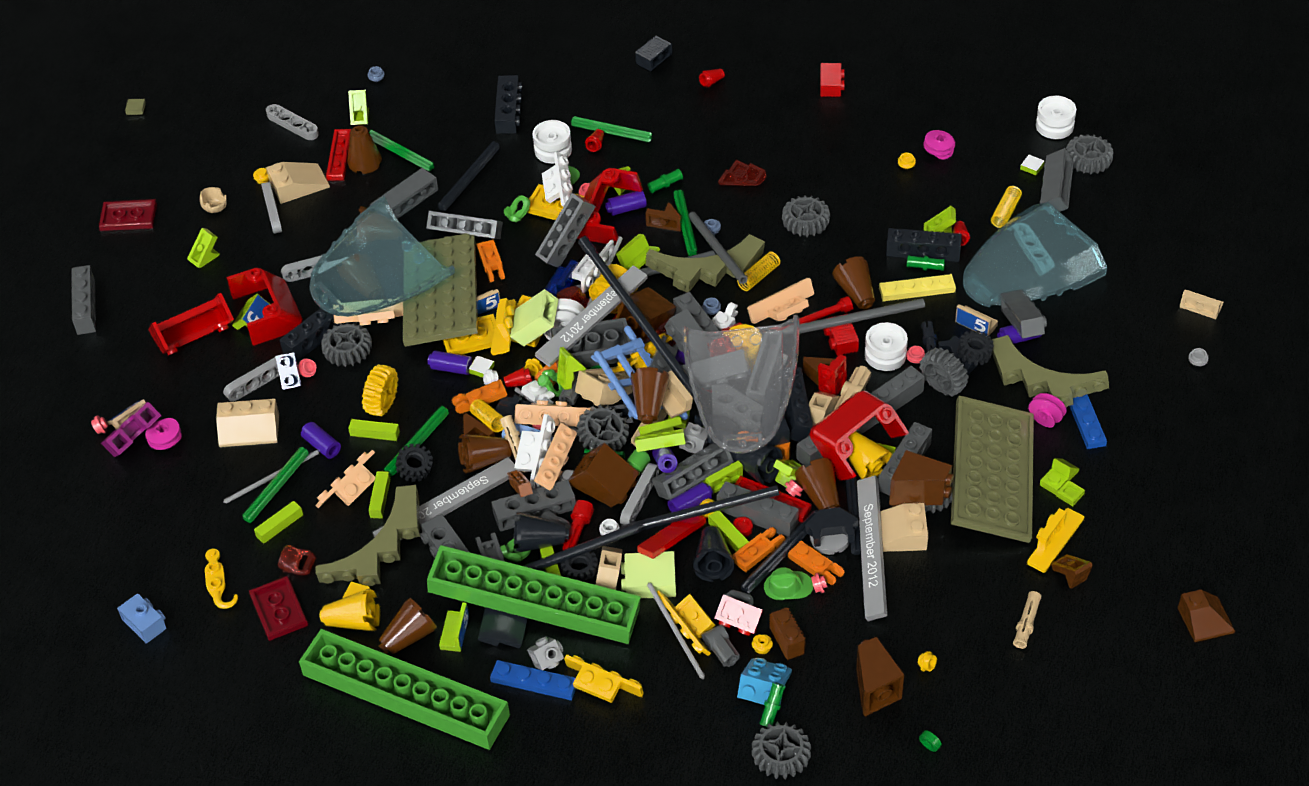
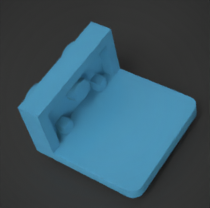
(758, 679)

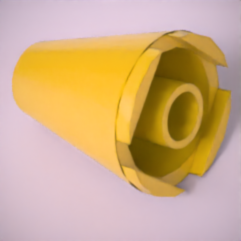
(867, 456)
(353, 612)

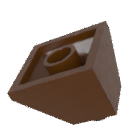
(1204, 615)

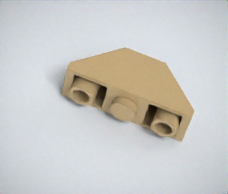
(821, 405)
(609, 567)

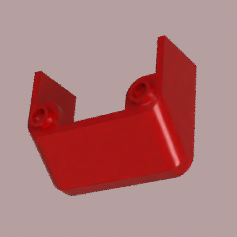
(595, 194)
(279, 316)
(191, 325)
(833, 431)

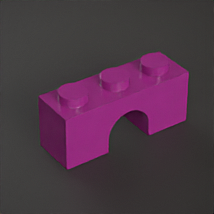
(132, 427)

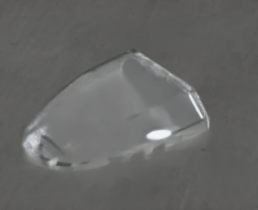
(742, 381)

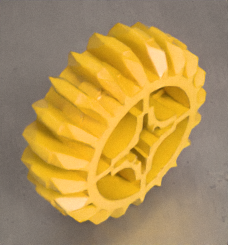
(380, 390)

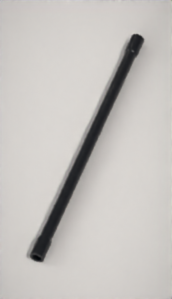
(590, 250)

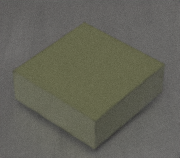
(135, 107)

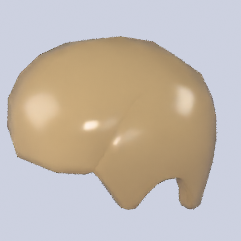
(212, 200)

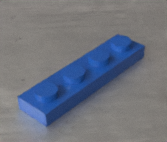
(1088, 422)
(533, 680)

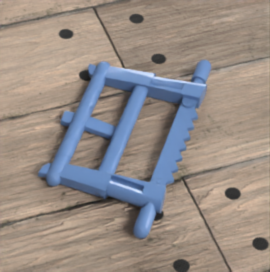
(620, 352)

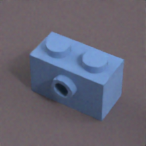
(142, 618)

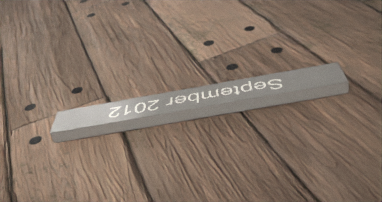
(589, 317)
(465, 491)
(871, 548)

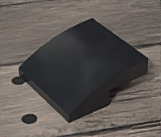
(502, 628)

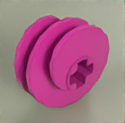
(939, 144)
(1047, 409)
(163, 434)

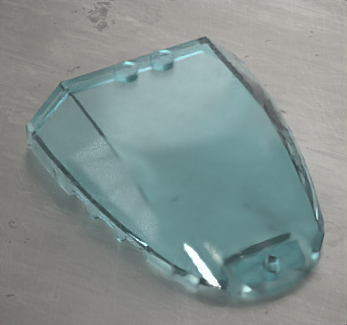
(1033, 254)
(374, 266)

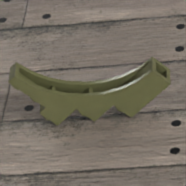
(709, 269)
(1065, 386)
(385, 547)

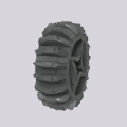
(1090, 153)
(806, 216)
(346, 340)
(944, 371)
(596, 420)
(792, 757)

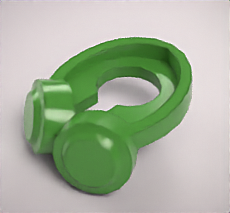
(511, 213)
(544, 381)
(513, 557)

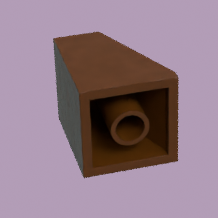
(653, 307)
(604, 476)
(920, 481)
(878, 676)

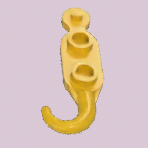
(216, 580)

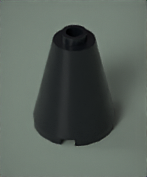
(760, 463)
(537, 532)
(713, 556)

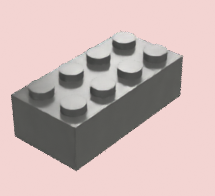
(600, 338)

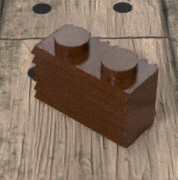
(787, 633)

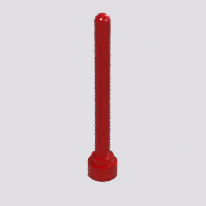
(844, 305)

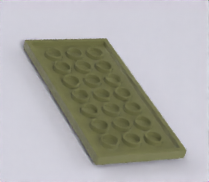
(451, 305)
(993, 469)

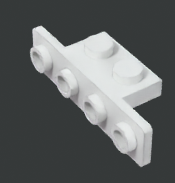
(557, 180)
(587, 271)
(534, 448)

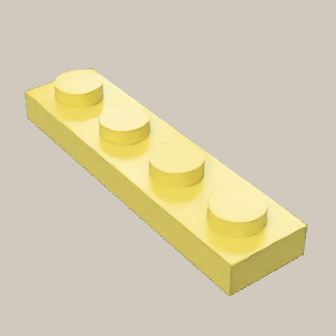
(917, 287)

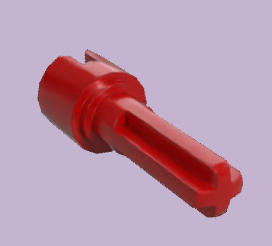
(581, 516)

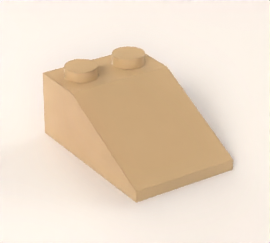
(295, 180)
(594, 386)
(904, 528)

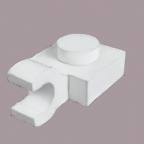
(726, 319)
(536, 392)

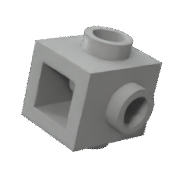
(695, 438)
(546, 653)

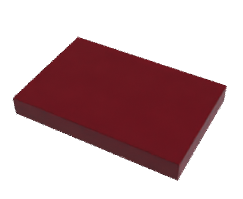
(127, 215)
(278, 608)

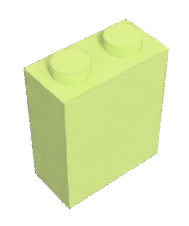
(534, 317)
(642, 569)

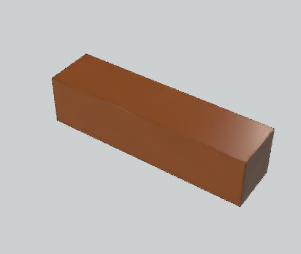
(520, 483)

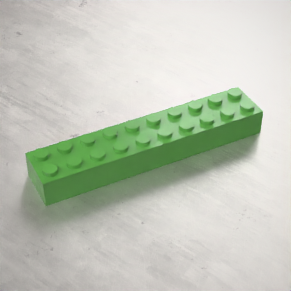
(533, 594)
(405, 689)

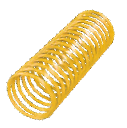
(1001, 204)
(757, 270)
(484, 417)

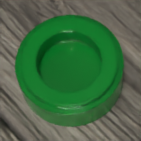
(930, 741)

